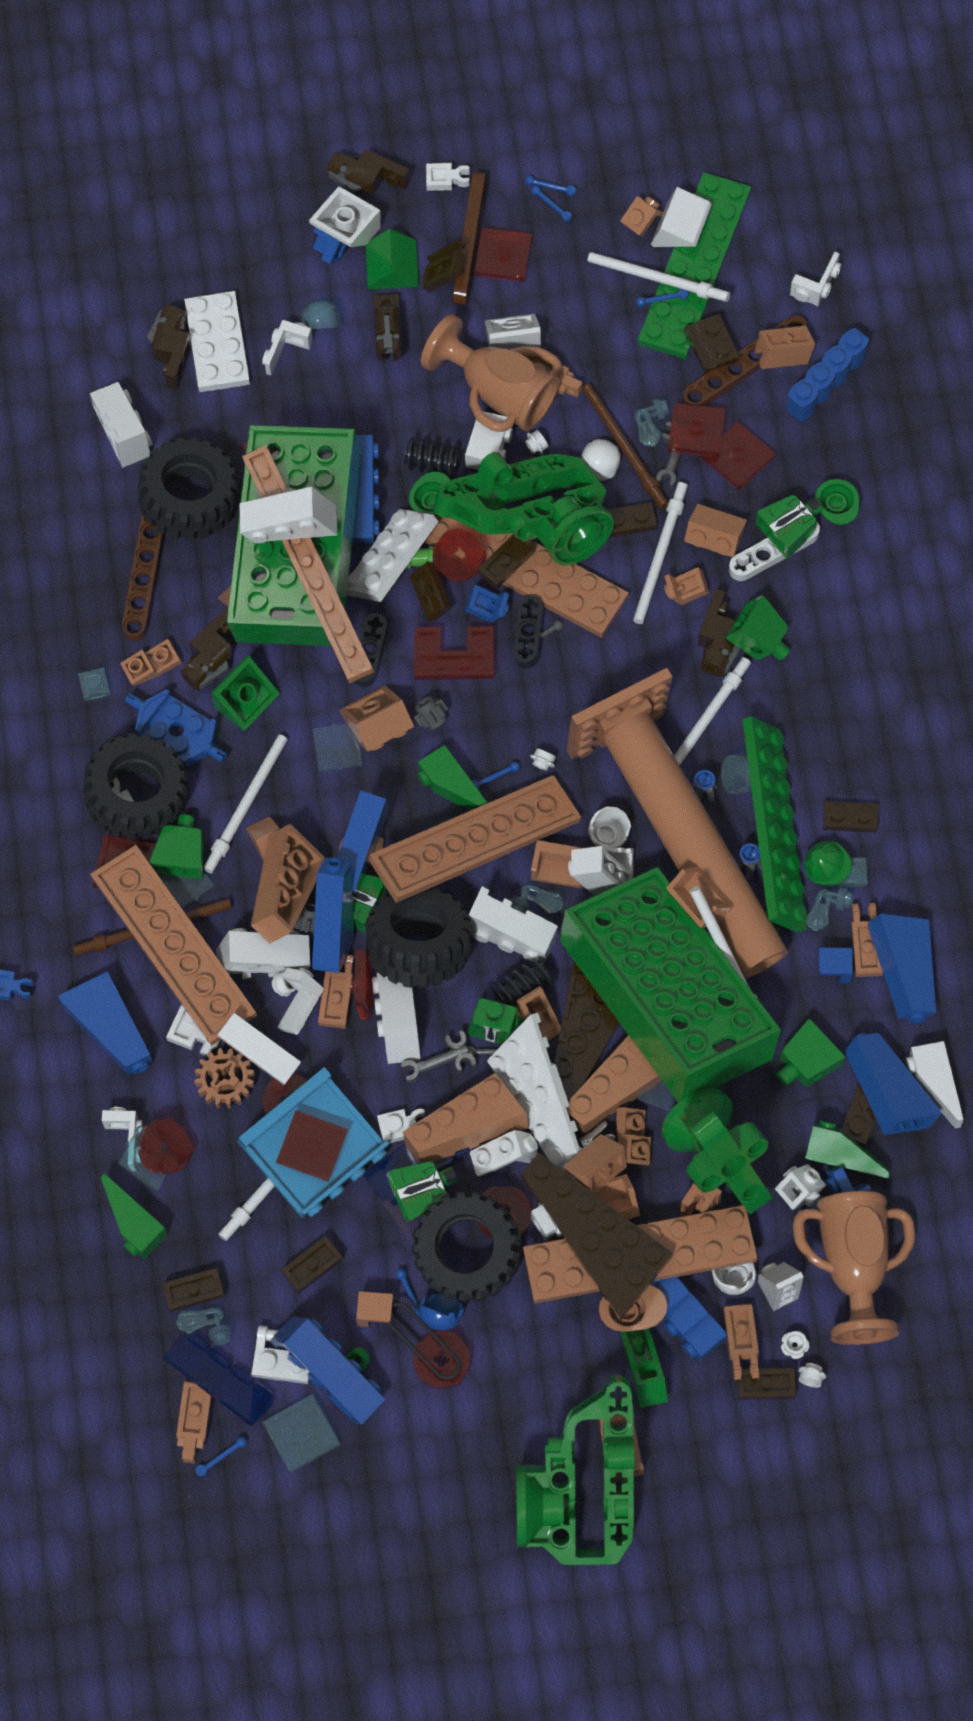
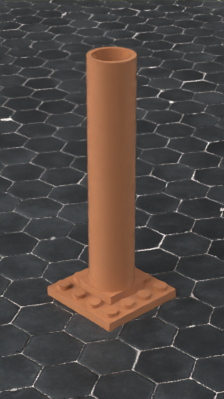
(672, 806)

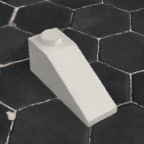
(933, 1072)
(780, 1284)

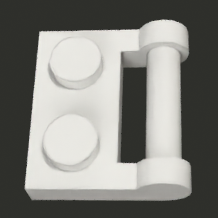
(274, 1363)

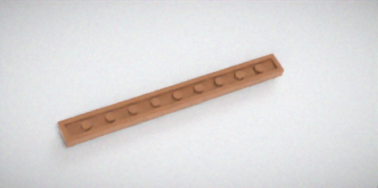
(313, 576)

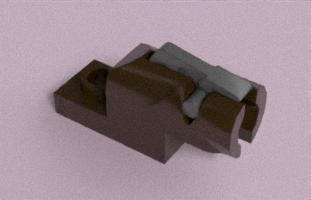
(366, 172)
(387, 326)
(170, 343)
(718, 651)
(210, 654)

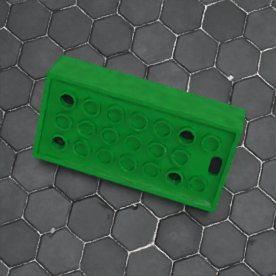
(266, 591)
(669, 985)

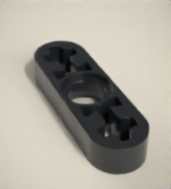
(366, 639)
(533, 641)

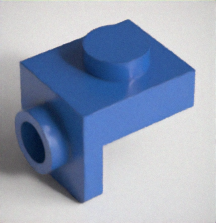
(486, 604)
(839, 1182)

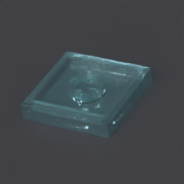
(301, 1433)

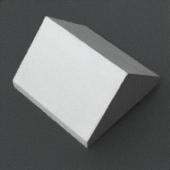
(681, 220)
(513, 332)

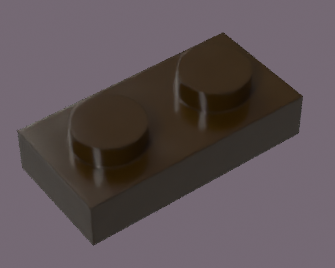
(633, 519)
(505, 561)
(430, 591)
(850, 817)
(859, 1118)
(312, 1264)
(193, 1290)
(771, 1384)

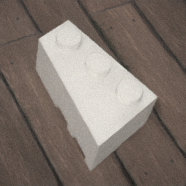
(121, 424)
(288, 516)
(601, 867)
(510, 928)
(250, 953)
(398, 1020)

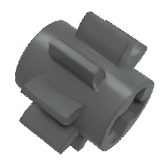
(430, 712)
(306, 920)

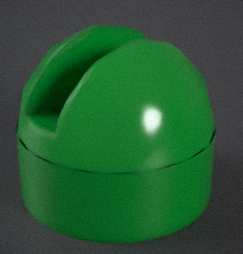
(359, 1352)

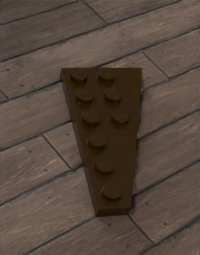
(583, 1033)
(606, 1243)

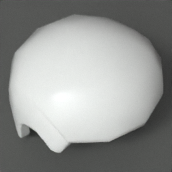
(601, 458)
(609, 827)
(735, 1279)

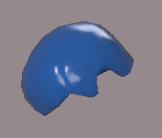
(441, 1312)

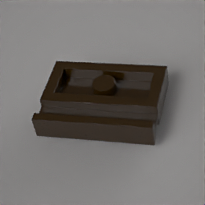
(444, 266)
(711, 343)

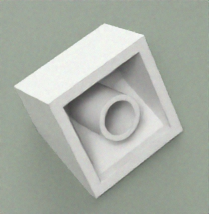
(347, 218)

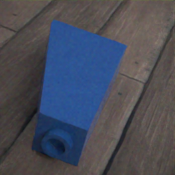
(363, 834)
(333, 915)
(906, 962)
(107, 1021)
(889, 1086)

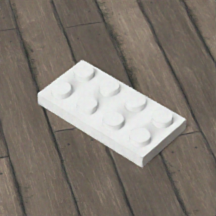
(217, 341)
(390, 554)

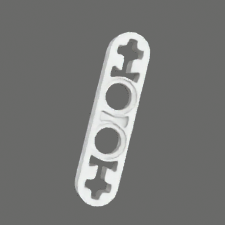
(750, 570)

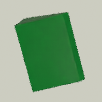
(391, 261)
(244, 694)

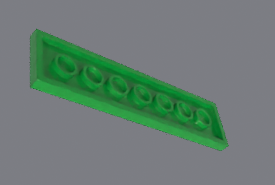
(698, 263)
(775, 825)

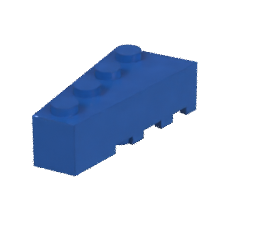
(367, 501)
(329, 1368)

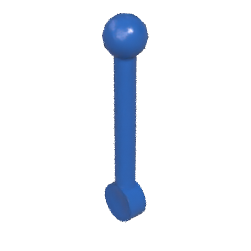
(570, 190)
(566, 215)
(682, 294)
(514, 766)
(401, 1274)
(202, 1470)

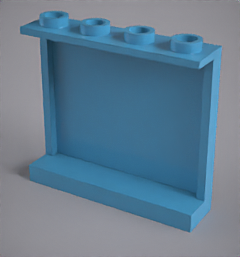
(325, 1101)

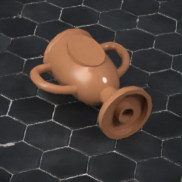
(497, 376)
(856, 1257)

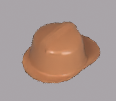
(644, 1314)

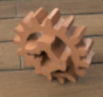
(215, 1070)

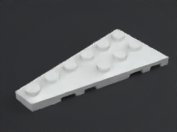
(536, 1085)

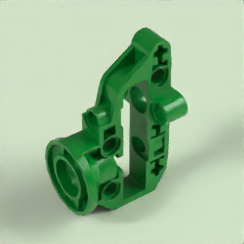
(568, 528)
(723, 1154)
(550, 1505)

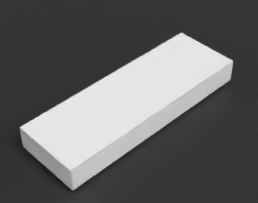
(259, 1049)

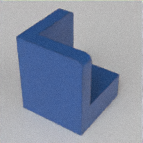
(329, 246)
(836, 963)

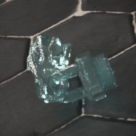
(647, 430)
(547, 900)
(819, 915)
(192, 1320)

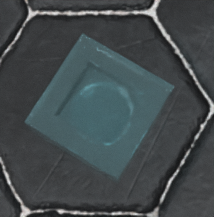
(94, 684)
(858, 874)

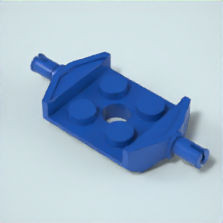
(163, 713)

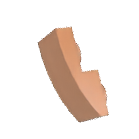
(151, 664)
(631, 1135)

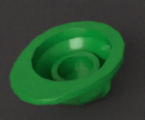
(424, 492)
(838, 501)
(827, 863)

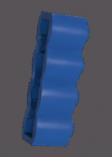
(827, 374)
(689, 1320)

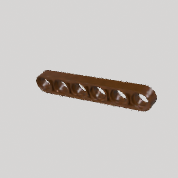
(470, 236)
(727, 379)
(142, 592)

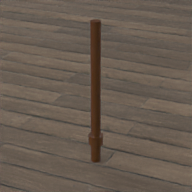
(649, 483)
(101, 942)

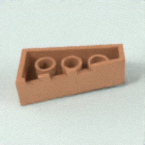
(284, 883)
(612, 1086)
(466, 1121)

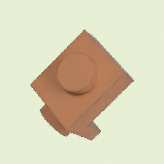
(641, 214)
(686, 586)

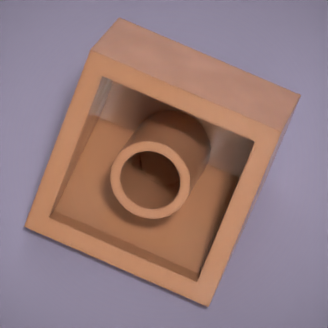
(377, 718)

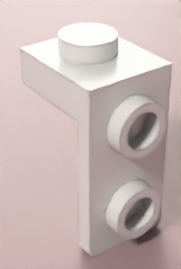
(811, 291)
(288, 332)
(303, 1002)
(121, 1119)
(503, 1151)

